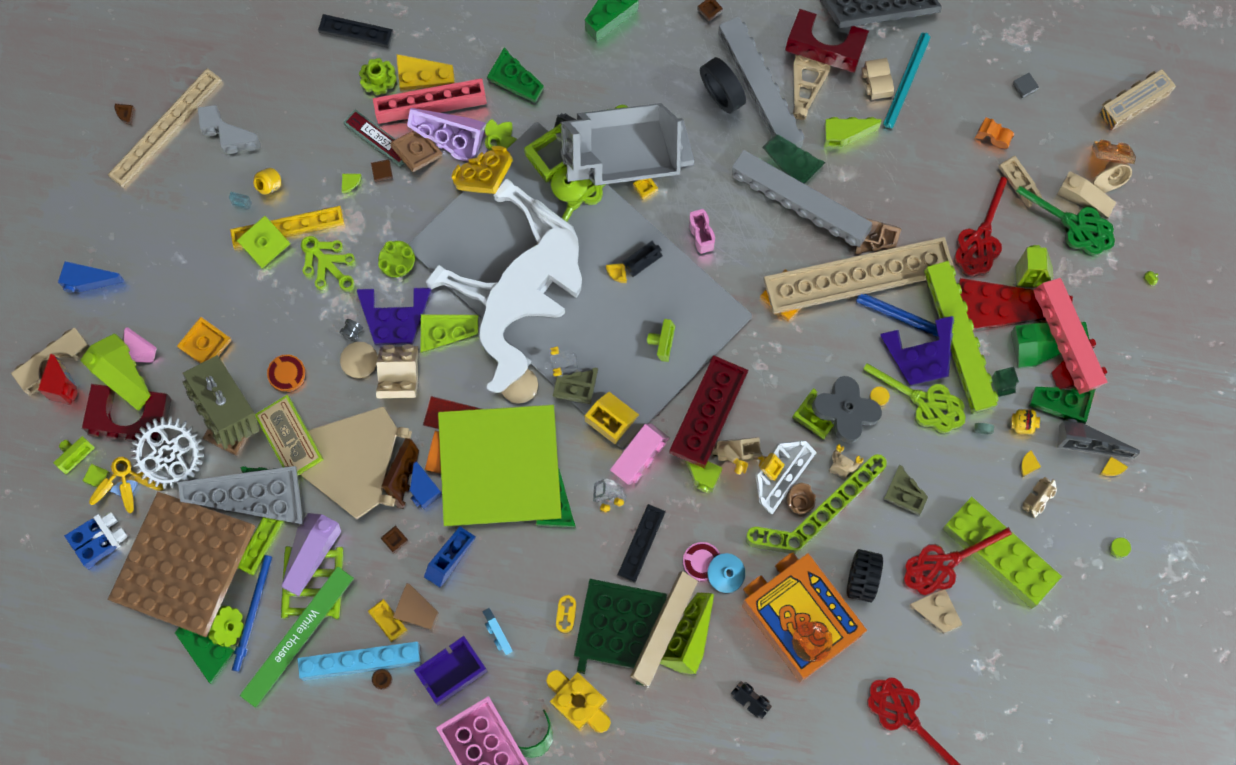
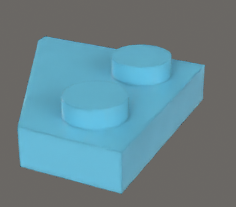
(493, 627)

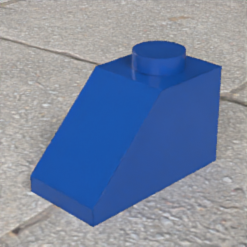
(423, 488)

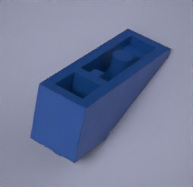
(85, 278)
(449, 556)

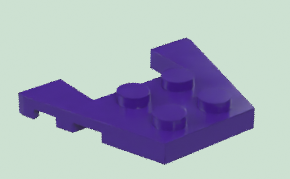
(393, 324)
(923, 361)

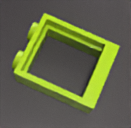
(531, 154)

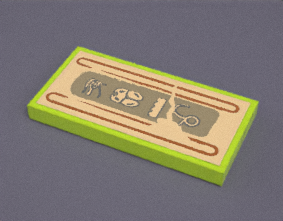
(289, 435)

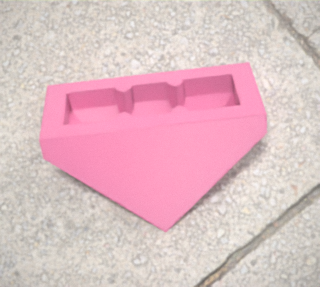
(139, 348)

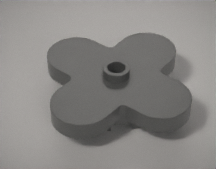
(846, 409)

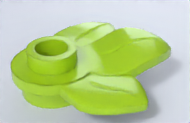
(499, 133)

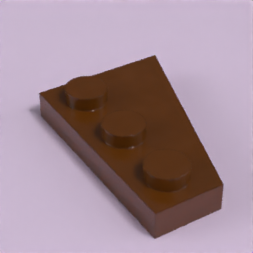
(397, 478)

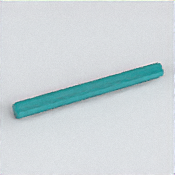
(906, 80)

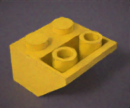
(611, 417)

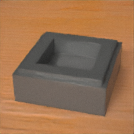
(1025, 85)

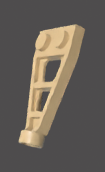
(802, 105)

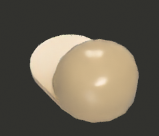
(1113, 176)

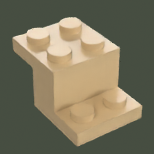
(397, 371)

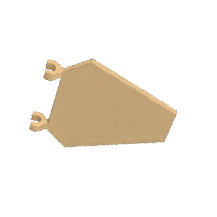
(355, 460)

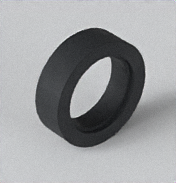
(722, 85)

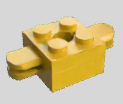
(578, 701)

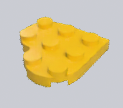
(484, 172)

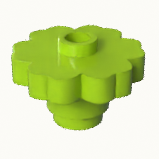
(377, 76)
(226, 626)

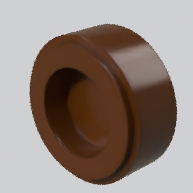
(382, 679)

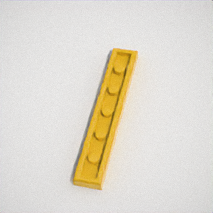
(299, 223)

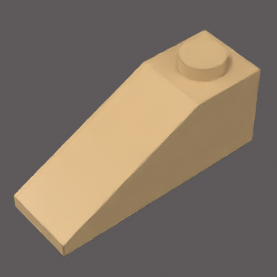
(1086, 194)

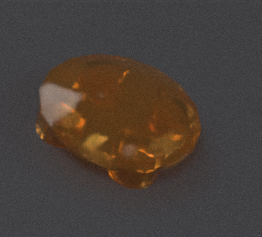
(812, 641)

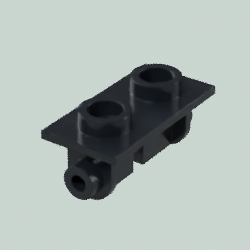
(642, 258)
(758, 703)

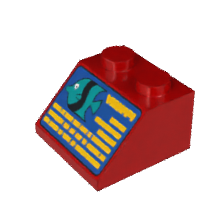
(57, 382)

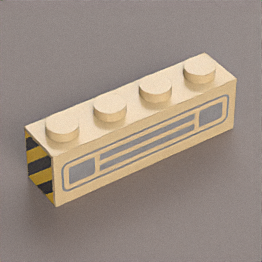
(1137, 99)

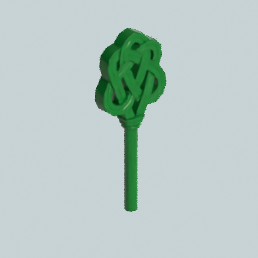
(1082, 231)

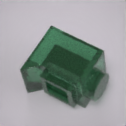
(1005, 381)

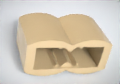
(878, 78)

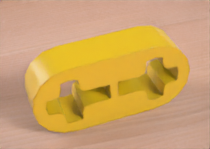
(561, 613)

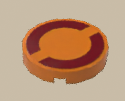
(286, 373)

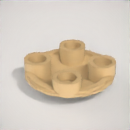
(358, 360)
(522, 389)

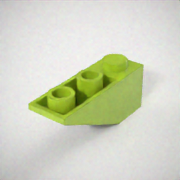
(845, 131)

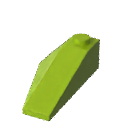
(689, 639)

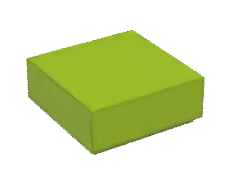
(95, 475)

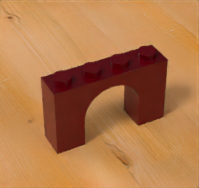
(841, 56)
(98, 414)

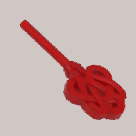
(987, 241)
(922, 580)
(913, 724)

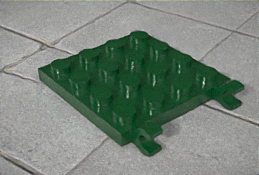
(616, 624)

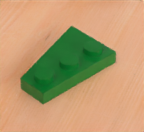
(514, 77)

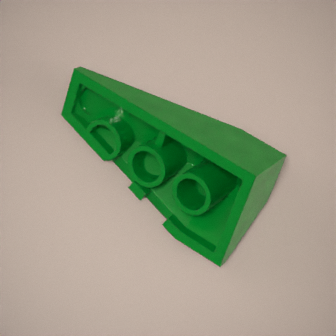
(1035, 344)

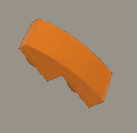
(433, 461)

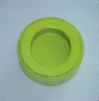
(1120, 547)

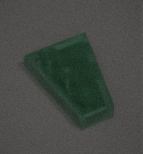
(792, 159)

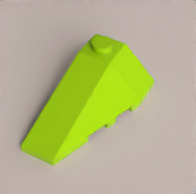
(113, 365)

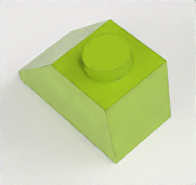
(705, 478)

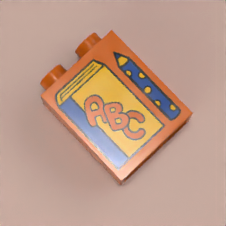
(796, 597)

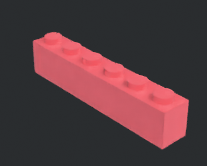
(433, 99)
(1070, 336)

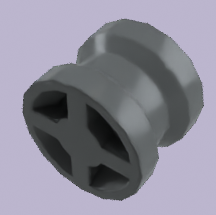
(351, 329)

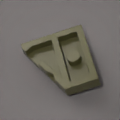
(577, 386)

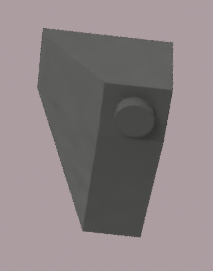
(1085, 438)

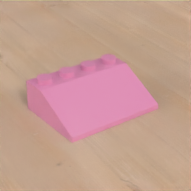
(480, 737)

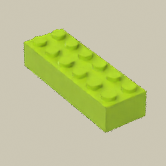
(1007, 559)

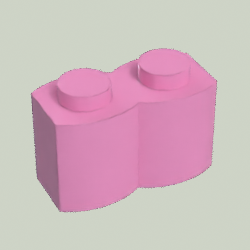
(701, 231)

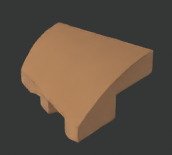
(880, 237)
(415, 609)

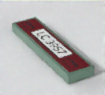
(373, 135)

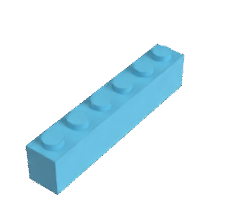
(359, 661)

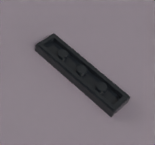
(355, 31)
(641, 543)

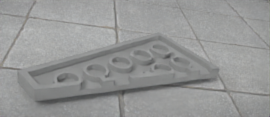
(257, 493)

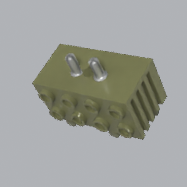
(220, 402)

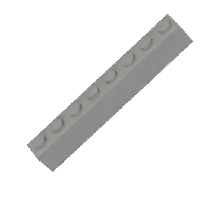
(759, 82)
(801, 198)

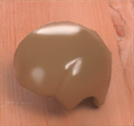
(801, 498)

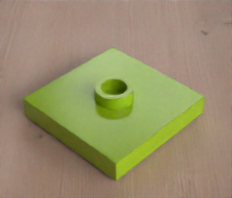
(263, 242)

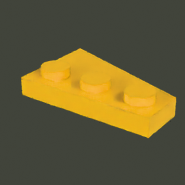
(422, 73)

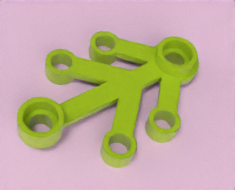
(325, 261)

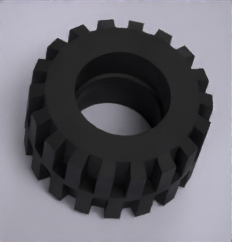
(865, 575)

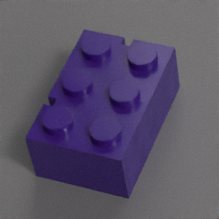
(450, 672)

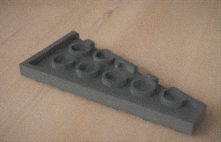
(862, 12)

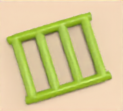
(335, 611)

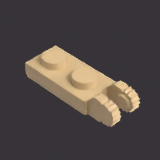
(1017, 177)

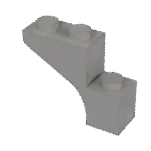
(231, 137)

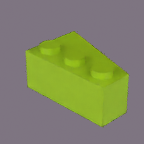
(1033, 267)

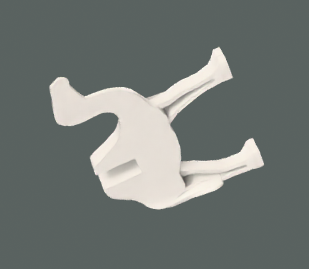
(522, 283)

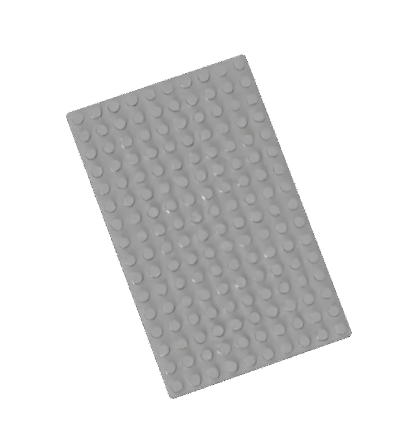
(608, 318)

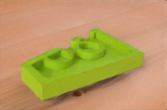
(446, 329)

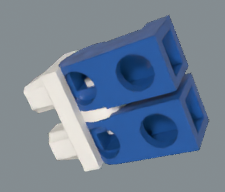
(95, 539)

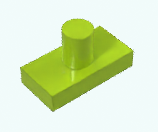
(664, 340)
(73, 454)

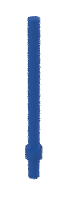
(241, 650)

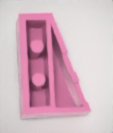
(639, 453)

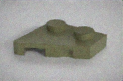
(905, 492)

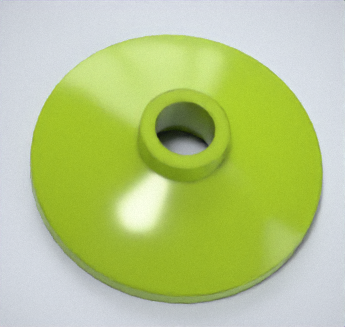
(567, 192)

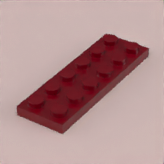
(708, 411)

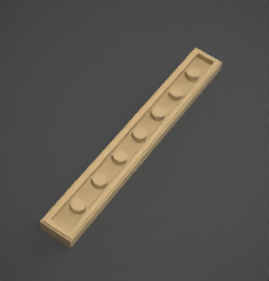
(164, 127)

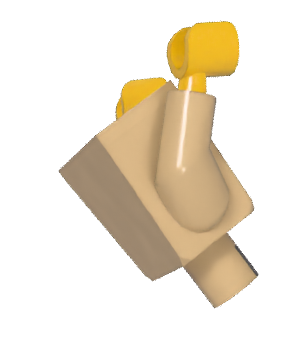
(737, 450)

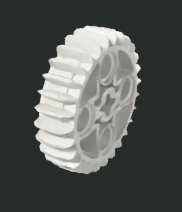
(158, 427)

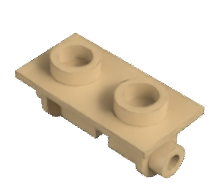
(1045, 490)

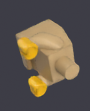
(842, 465)

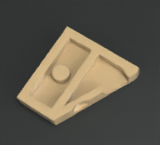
(938, 611)

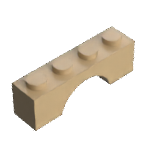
(30, 373)

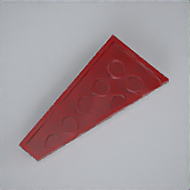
(999, 304)

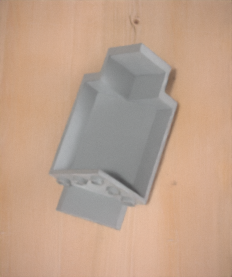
(625, 144)

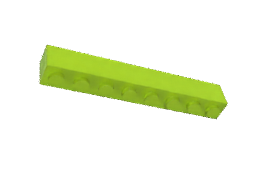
(964, 344)

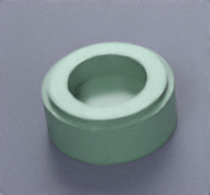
(984, 428)

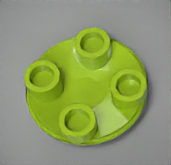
(396, 259)

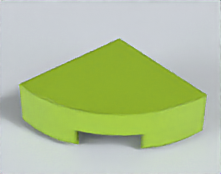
(350, 181)

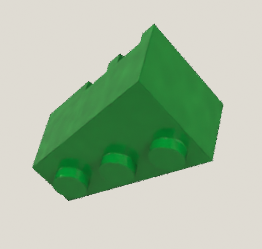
(608, 15)

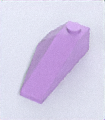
(454, 133)
(309, 549)

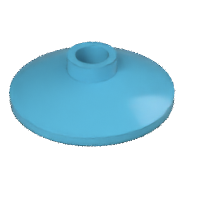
(717, 573)

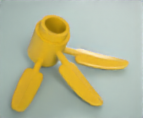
(125, 488)

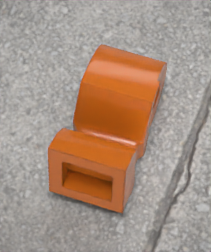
(998, 135)

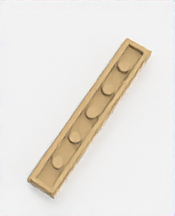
(664, 628)

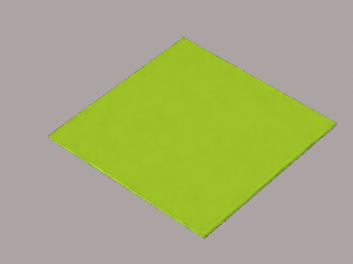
(499, 465)

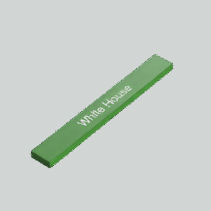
(296, 637)

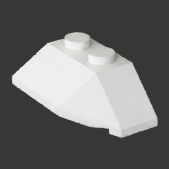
(796, 457)

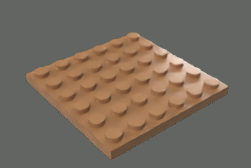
(182, 563)

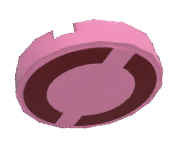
(698, 559)

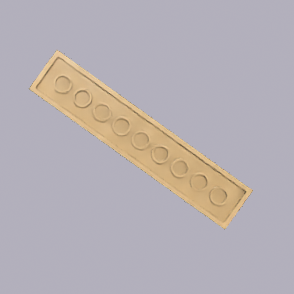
(854, 275)

